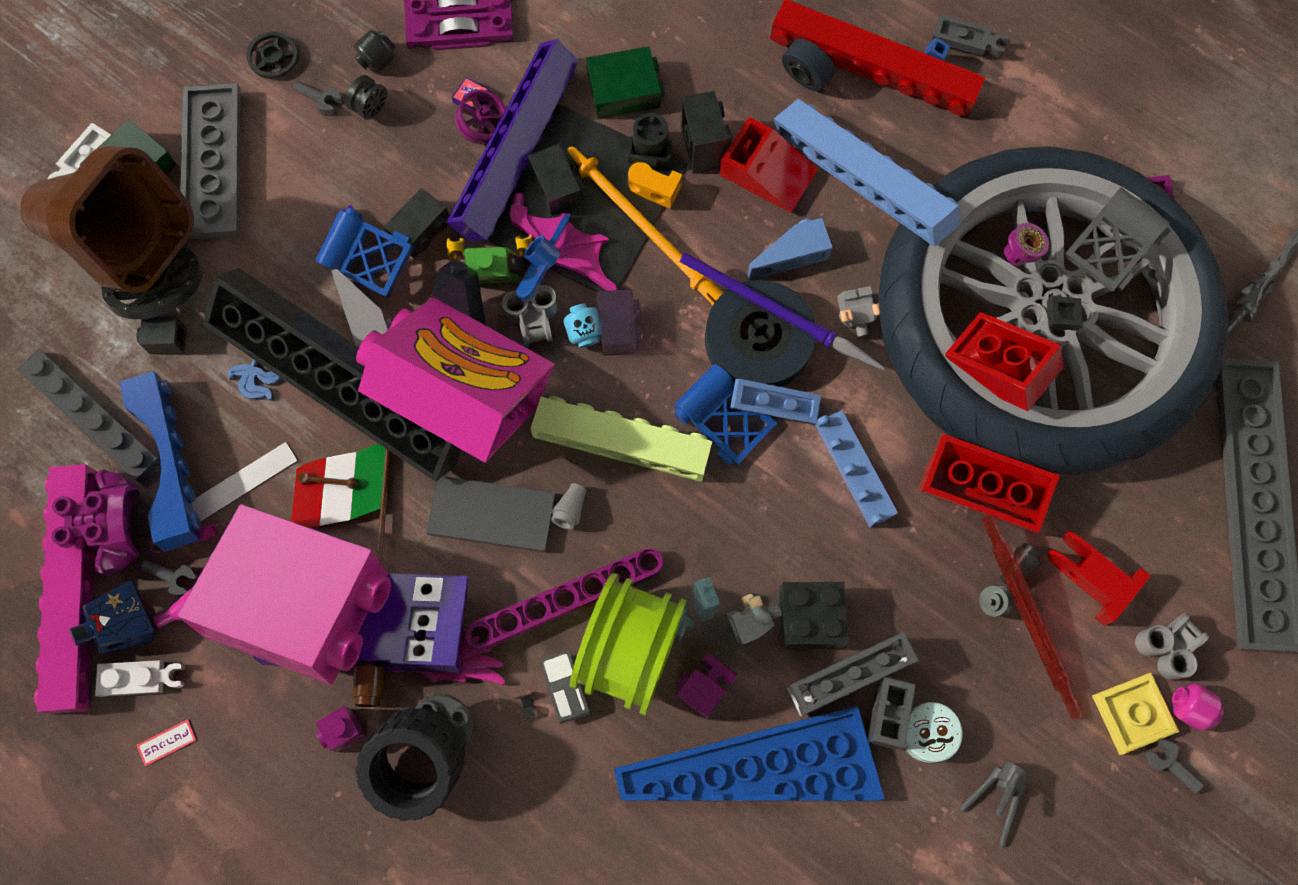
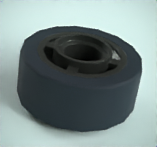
(808, 64)

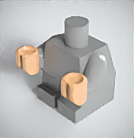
(858, 309)
(753, 620)

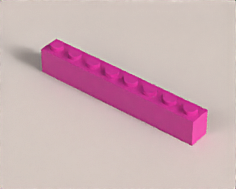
(66, 589)

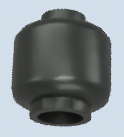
(374, 50)

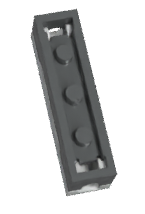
(852, 674)

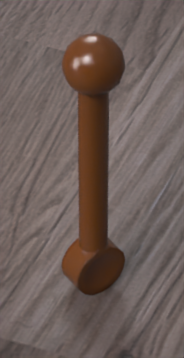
(304, 478)

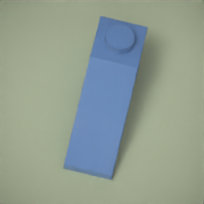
(798, 247)

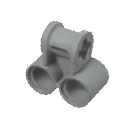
(532, 317)
(1175, 641)

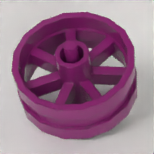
(480, 116)

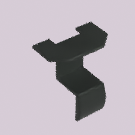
(527, 705)

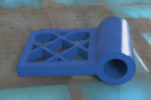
(347, 238)
(705, 399)

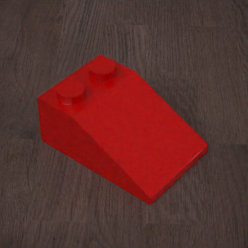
(1007, 360)

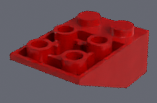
(767, 165)

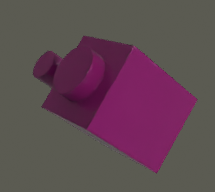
(701, 691)

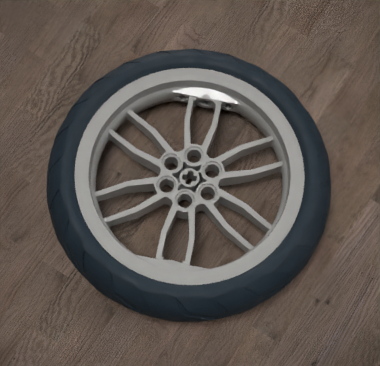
(1179, 272)

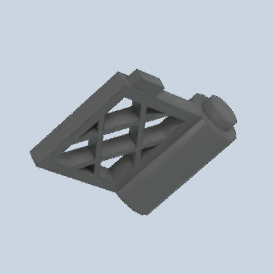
(1135, 223)

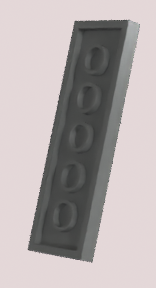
(212, 158)

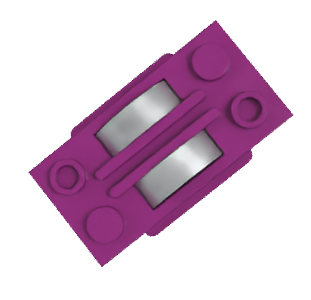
(457, 23)

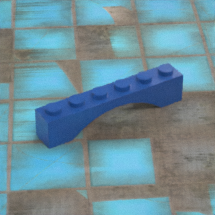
(172, 513)

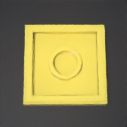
(1135, 713)

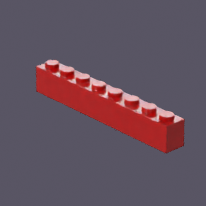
(879, 58)

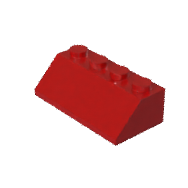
(989, 483)

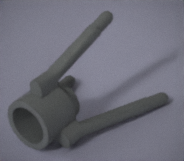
(1011, 783)

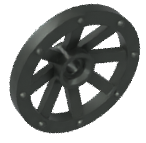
(164, 294)

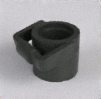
(650, 141)

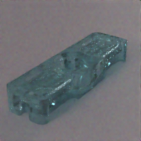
(705, 599)

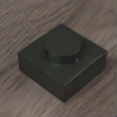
(1064, 313)

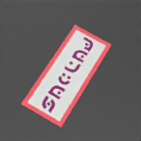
(166, 742)

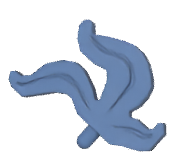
(247, 383)

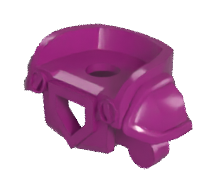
(102, 521)

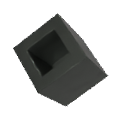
(162, 335)

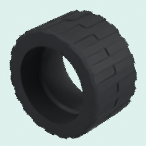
(391, 792)

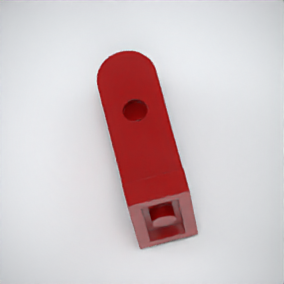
(1099, 577)

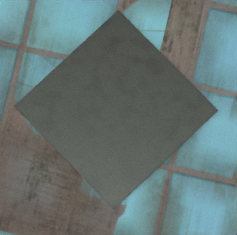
(597, 210)

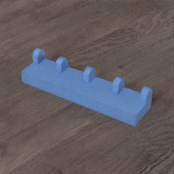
(856, 468)

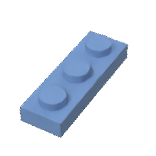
(775, 401)

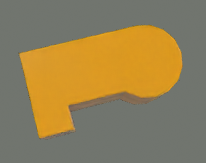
(654, 185)

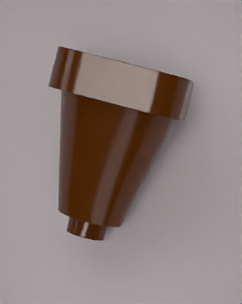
(112, 217)

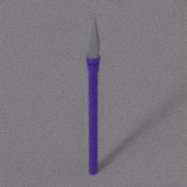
(817, 331)

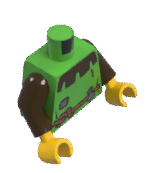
(492, 263)

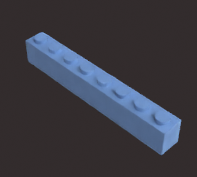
(869, 172)

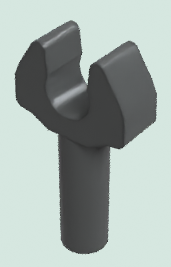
(321, 98)
(173, 577)
(1171, 763)

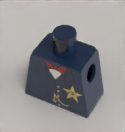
(114, 621)

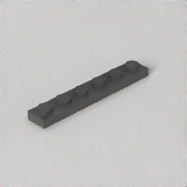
(89, 415)

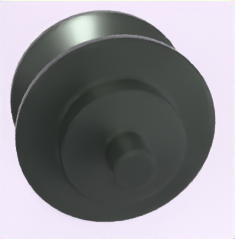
(996, 600)

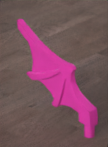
(577, 250)

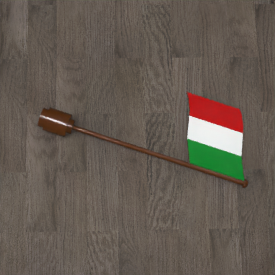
(331, 504)

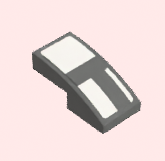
(568, 702)

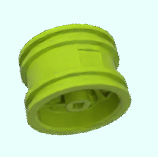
(627, 643)

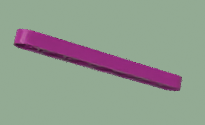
(549, 600)

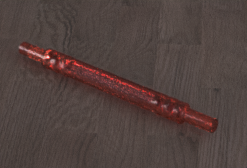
(1032, 616)

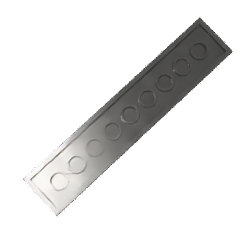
(1259, 506)

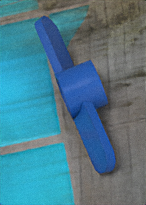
(542, 256)

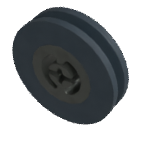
(748, 357)

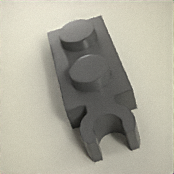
(969, 36)

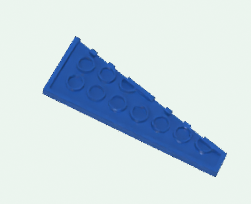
(791, 762)

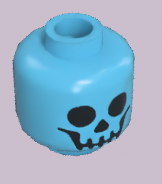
(583, 325)

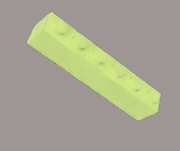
(621, 438)

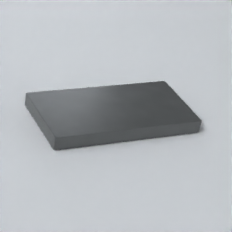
(491, 514)

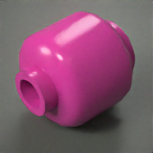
(1197, 706)

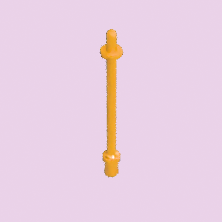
(697, 280)

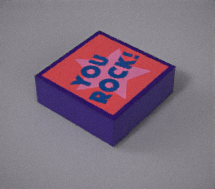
(467, 86)

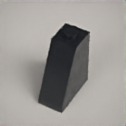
(460, 289)

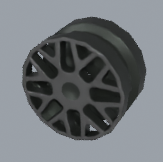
(365, 96)

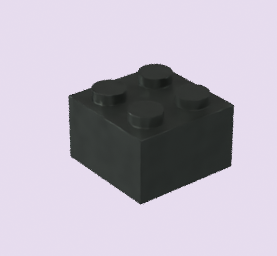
(704, 131)
(813, 615)

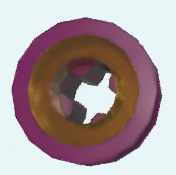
(1029, 249)

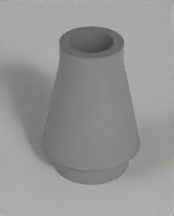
(568, 509)

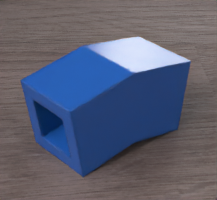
(937, 49)

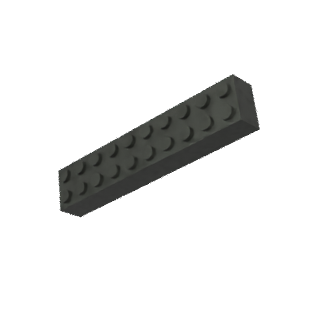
(318, 365)

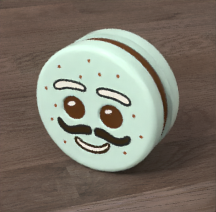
(933, 733)

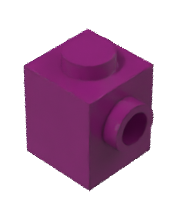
(339, 729)

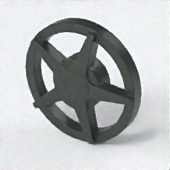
(272, 55)

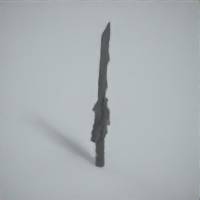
(1263, 285)

